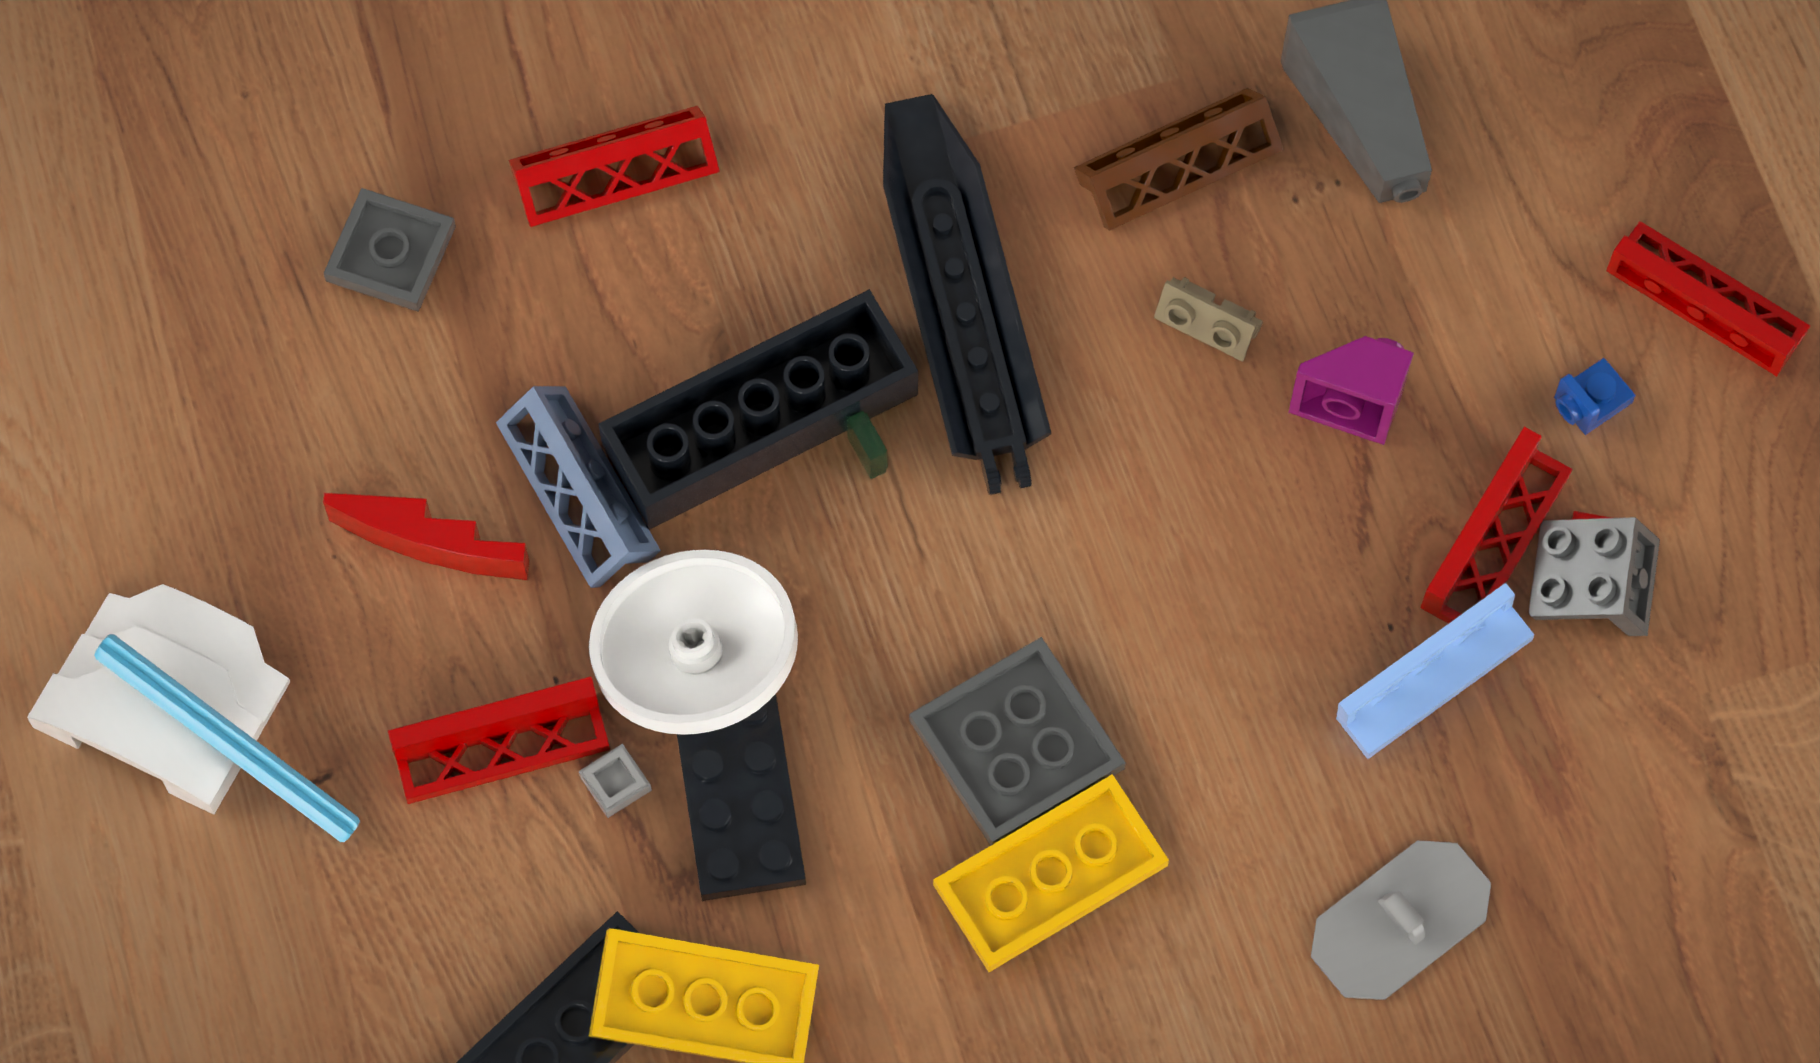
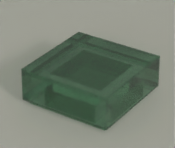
(867, 444)

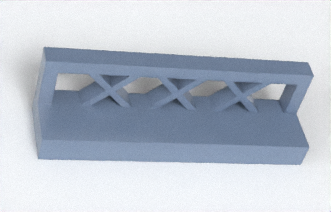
(581, 473)

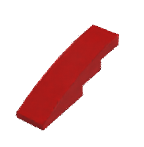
(409, 529)

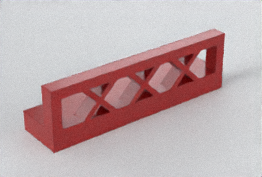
(608, 148)
(1701, 303)
(1487, 516)
(494, 722)

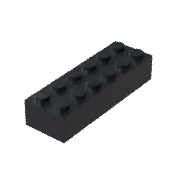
(758, 409)

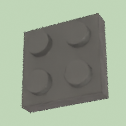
(389, 249)

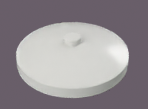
(693, 642)

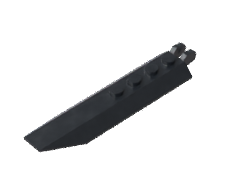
(961, 290)

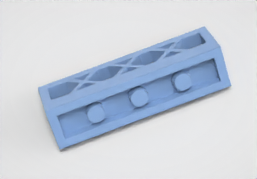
(1434, 672)

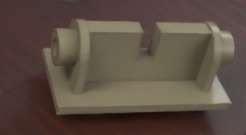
(1194, 313)

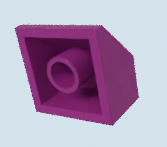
(1353, 387)

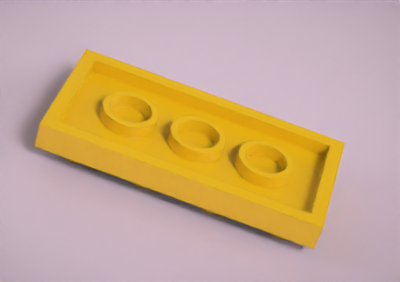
(1050, 873)
(703, 999)

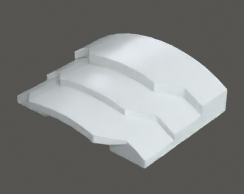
(194, 645)

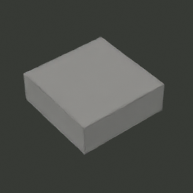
(615, 780)

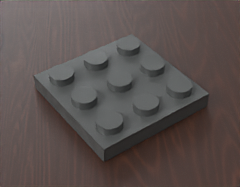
(1016, 741)

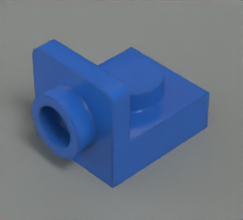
(1592, 396)

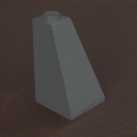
(1357, 85)

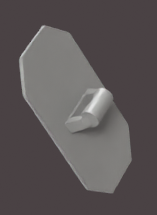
(1400, 920)

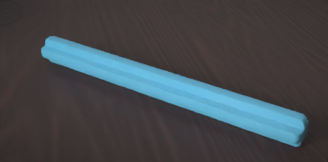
(226, 737)

